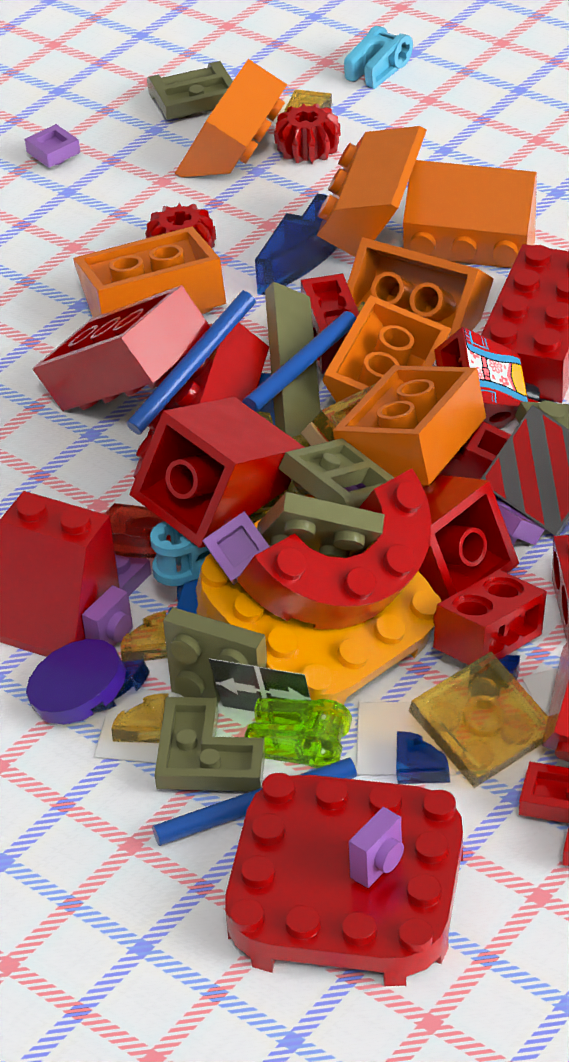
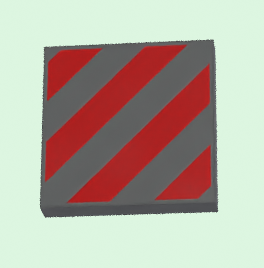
(534, 471)

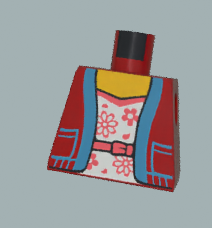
(498, 373)

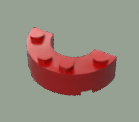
(346, 591)

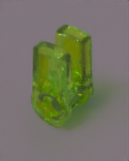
(298, 733)

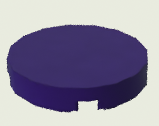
(75, 681)

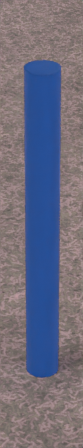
(190, 362)
(300, 362)
(233, 808)

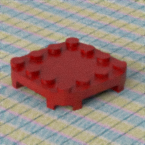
(294, 885)

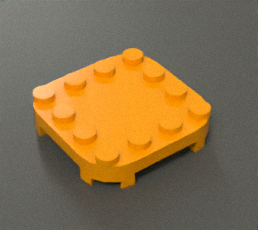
(332, 659)

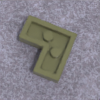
(195, 639)
(198, 760)

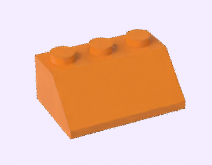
(234, 123)
(368, 186)
(469, 212)
(150, 267)
(420, 283)
(377, 341)
(415, 419)

